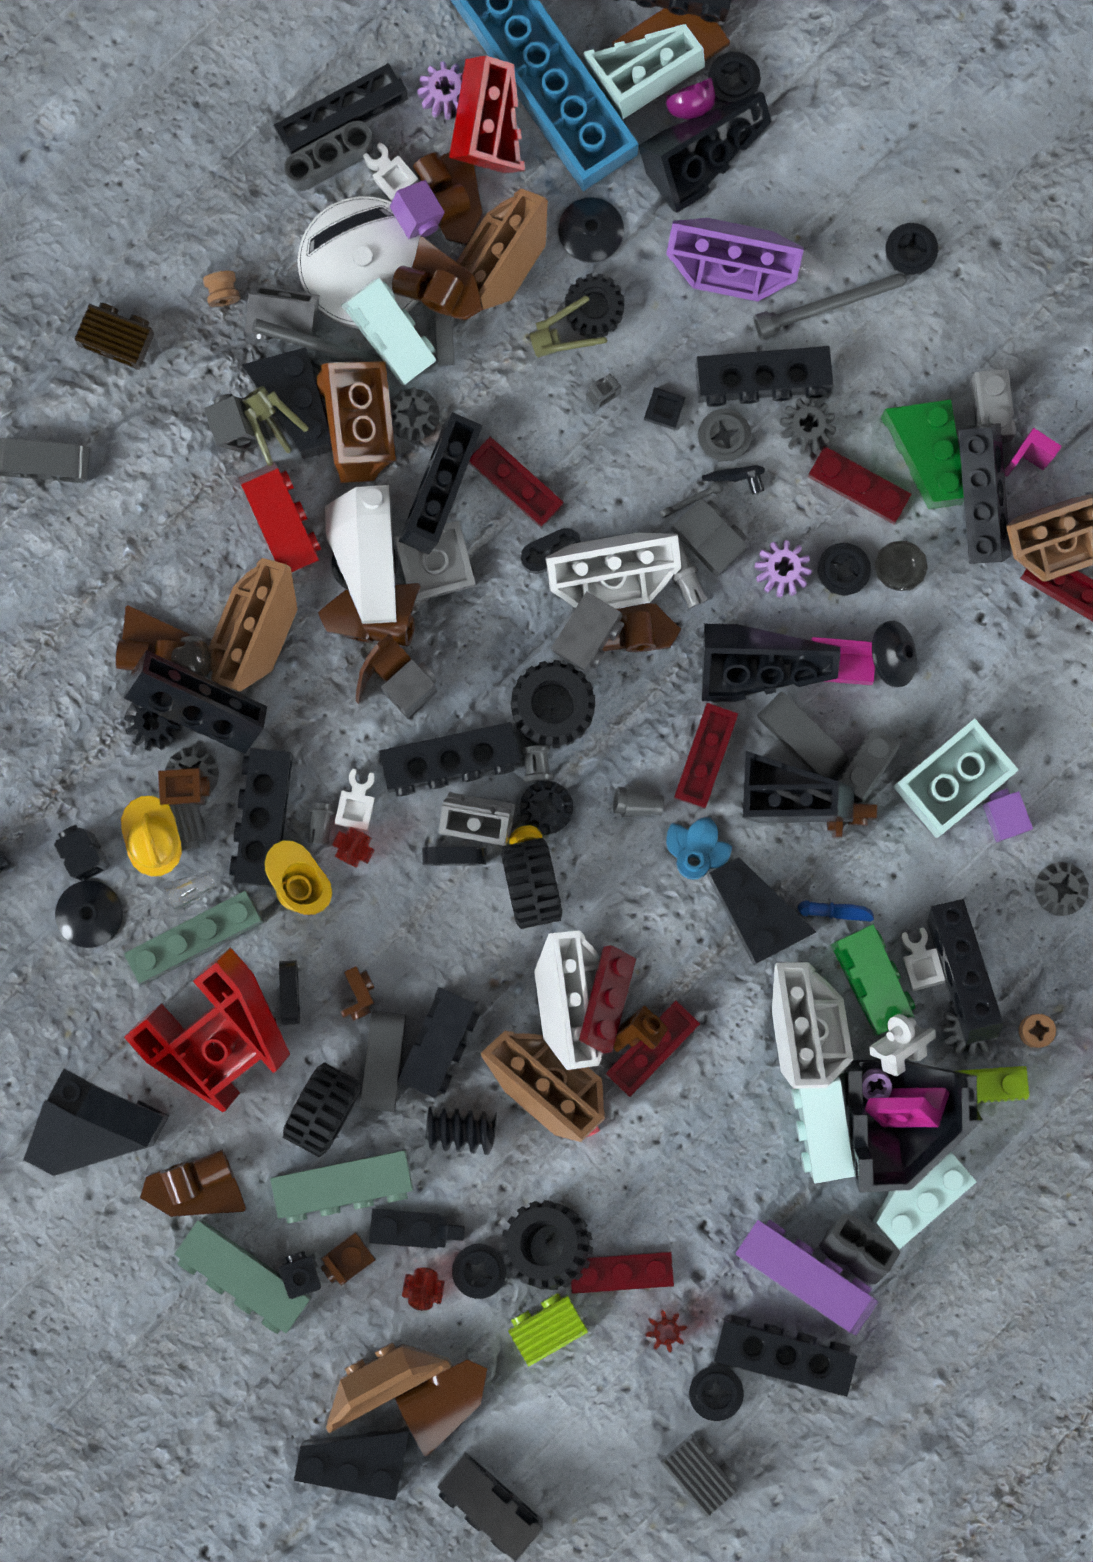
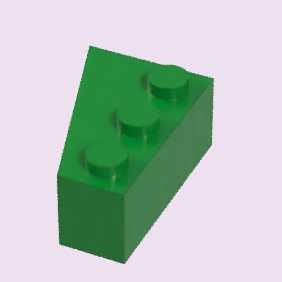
(930, 447)
(873, 978)

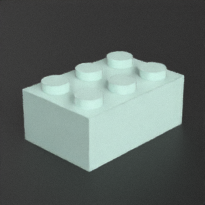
(955, 778)

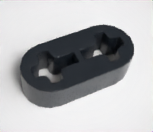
(544, 544)
(454, 856)
(289, 992)

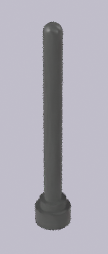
(769, 323)

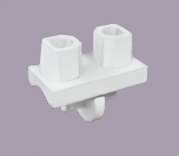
(901, 1042)

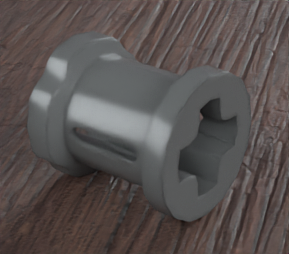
(536, 764)

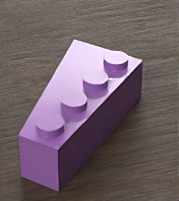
(807, 1277)

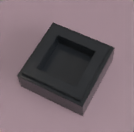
(664, 408)

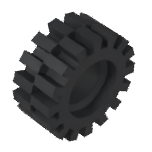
(609, 292)

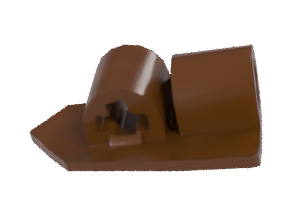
(456, 191)
(438, 283)
(342, 618)
(644, 629)
(145, 633)
(385, 660)
(195, 1188)
(442, 1403)

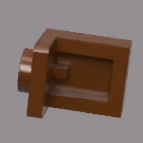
(361, 986)

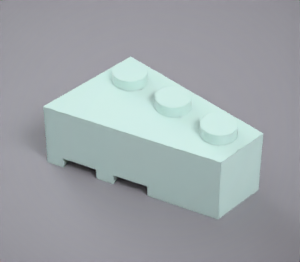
(645, 68)
(390, 330)
(824, 1132)
(910, 1211)

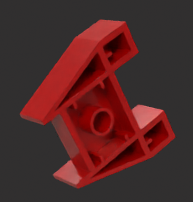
(218, 1043)

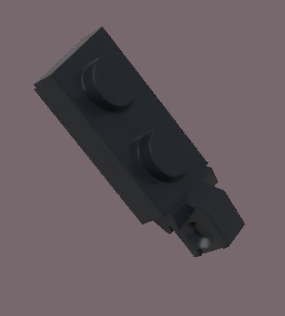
(412, 1229)

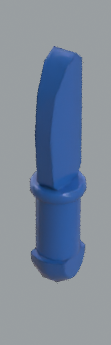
(838, 911)

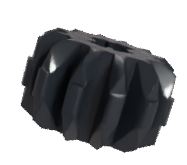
(141, 725)

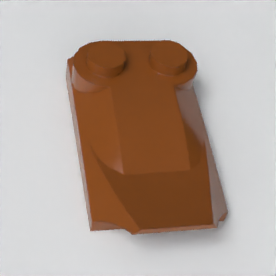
(358, 418)

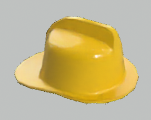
(151, 836)
(297, 878)

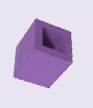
(417, 210)
(1007, 815)

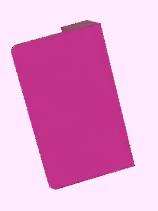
(1036, 449)
(855, 661)
(909, 1107)

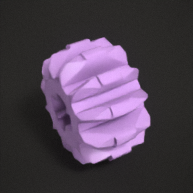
(432, 90)
(792, 576)

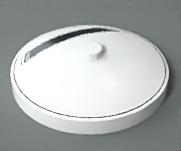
(349, 249)

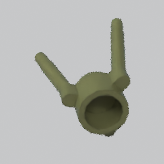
(548, 341)
(261, 407)

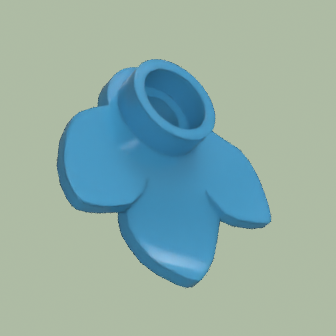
(699, 843)

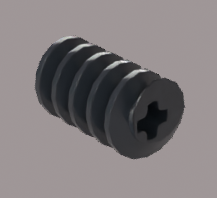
(460, 1130)

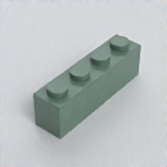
(193, 938)
(341, 1185)
(241, 1275)

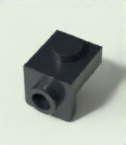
(300, 1274)

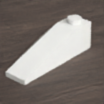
(362, 543)

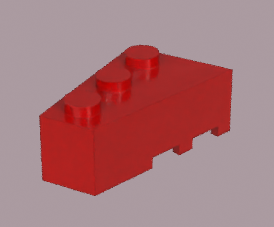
(486, 117)
(280, 517)

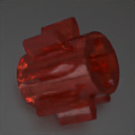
(353, 847)
(423, 1288)
(667, 1340)

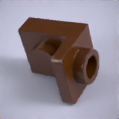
(183, 786)
(861, 815)
(640, 1026)
(347, 1260)

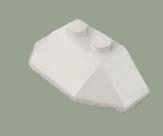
(615, 569)
(563, 990)
(809, 1026)

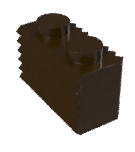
(114, 335)

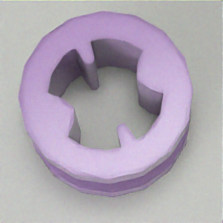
(874, 1075)

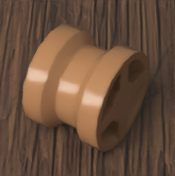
(221, 288)
(1030, 1031)

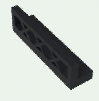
(362, 110)

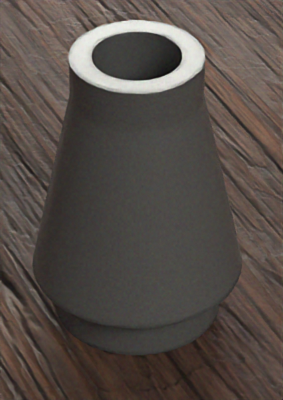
(636, 802)

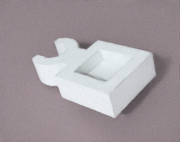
(390, 174)
(354, 806)
(922, 966)

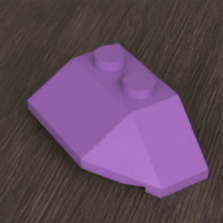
(733, 257)

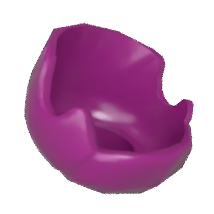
(692, 100)

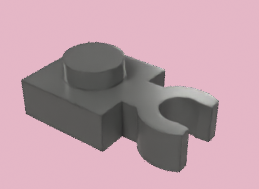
(602, 392)

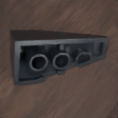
(693, 153)
(753, 660)

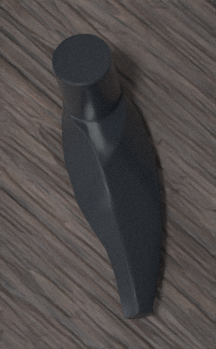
(751, 473)

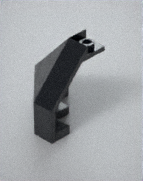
(88, 1126)
(904, 1155)

